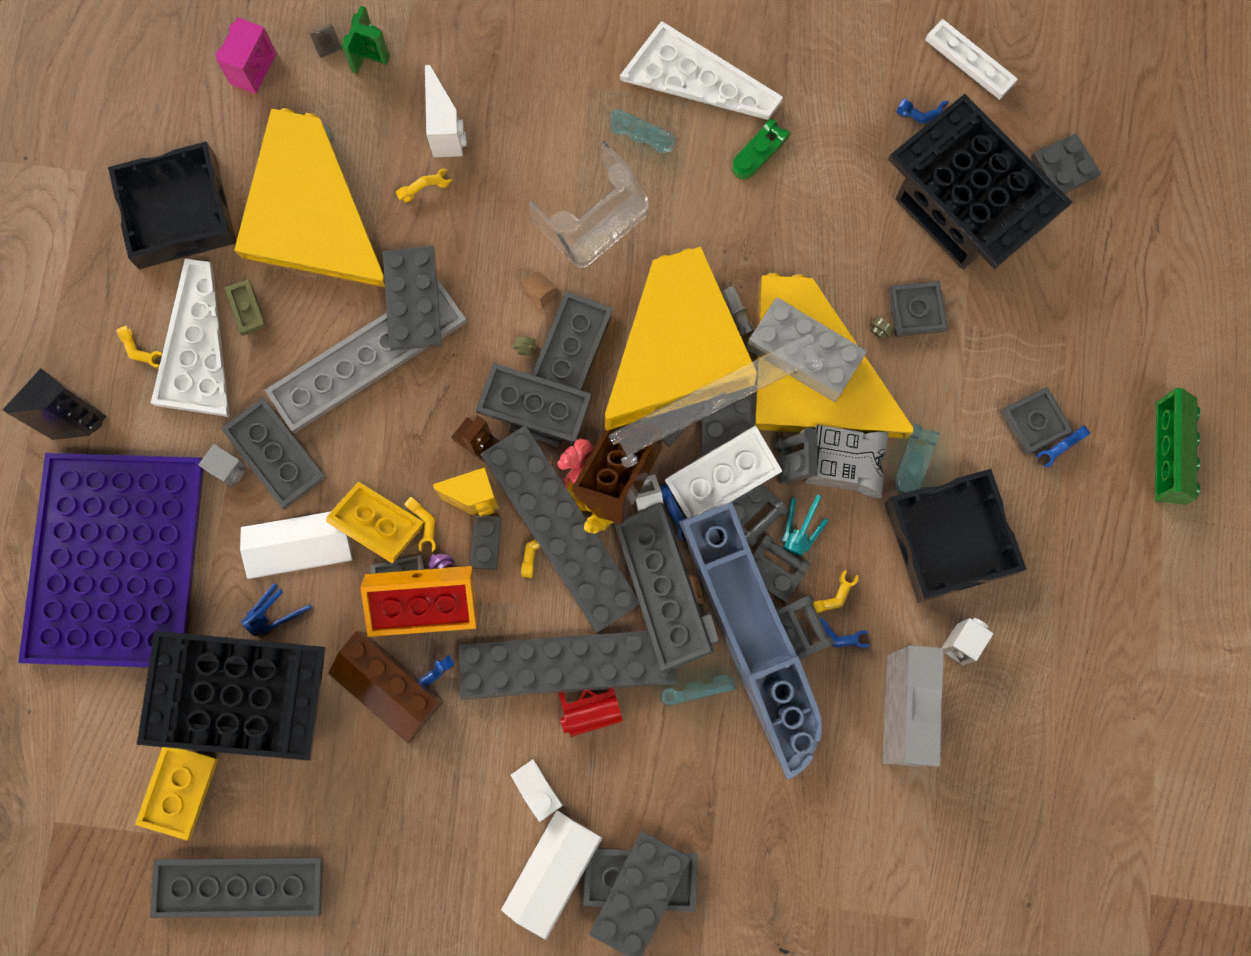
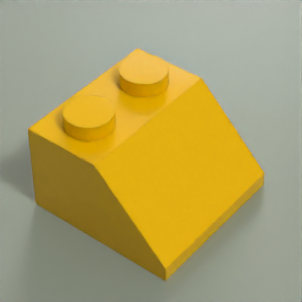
(469, 492)

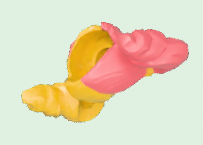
(576, 458)

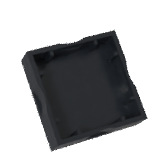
(172, 205)
(954, 535)

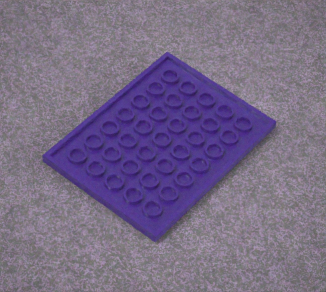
(110, 558)

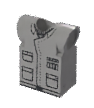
(850, 460)

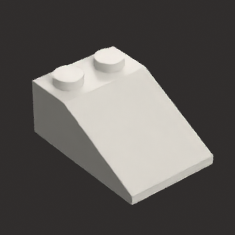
(443, 126)

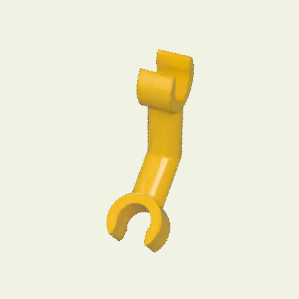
(407, 192)
(128, 340)
(427, 518)
(529, 555)
(839, 600)

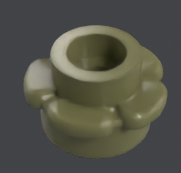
(881, 328)
(525, 345)

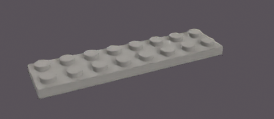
(349, 368)

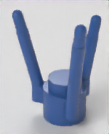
(257, 619)

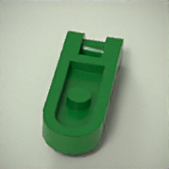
(759, 150)

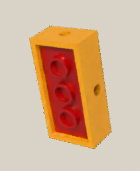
(419, 601)

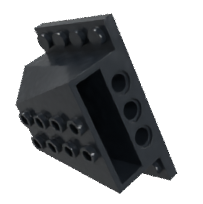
(974, 186)
(231, 695)

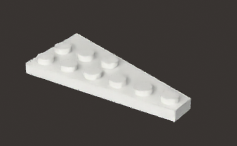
(688, 70)
(192, 358)

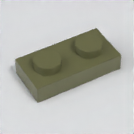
(245, 307)

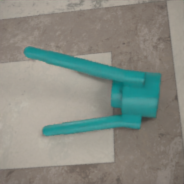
(797, 541)

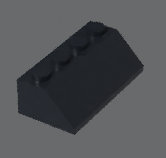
(54, 408)

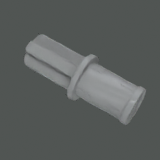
(738, 312)

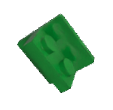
(364, 41)

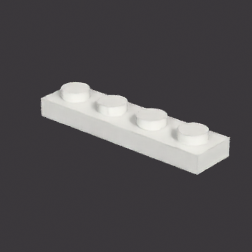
(971, 59)

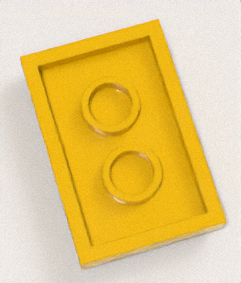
(375, 522)
(176, 792)

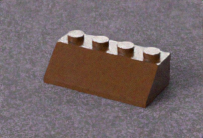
(609, 486)
(384, 686)

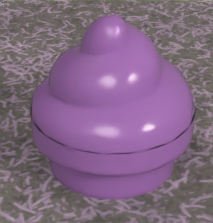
(441, 561)

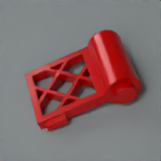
(589, 713)

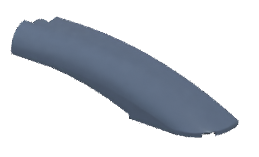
(755, 636)

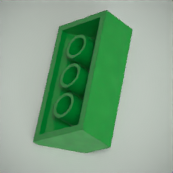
(1177, 448)

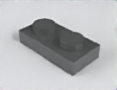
(485, 542)

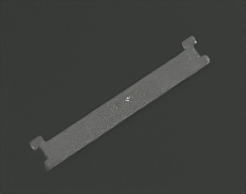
(716, 396)

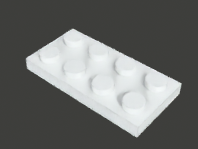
(724, 473)

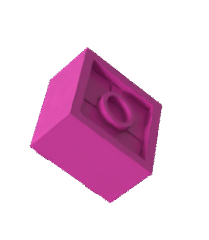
(246, 55)

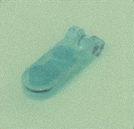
(642, 131)
(915, 460)
(697, 691)

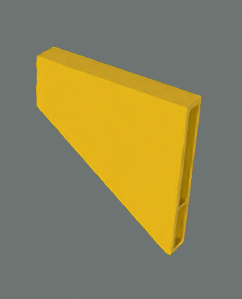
(303, 207)
(677, 339)
(793, 406)

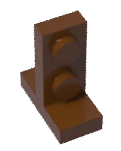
(475, 436)

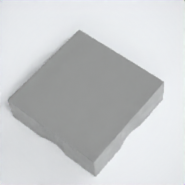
(913, 707)

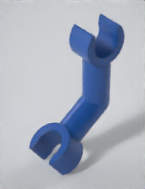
(907, 109)
(1065, 444)
(672, 507)
(843, 641)
(438, 671)

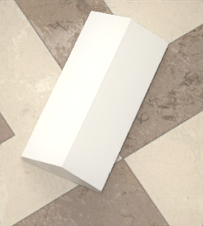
(292, 545)
(551, 875)

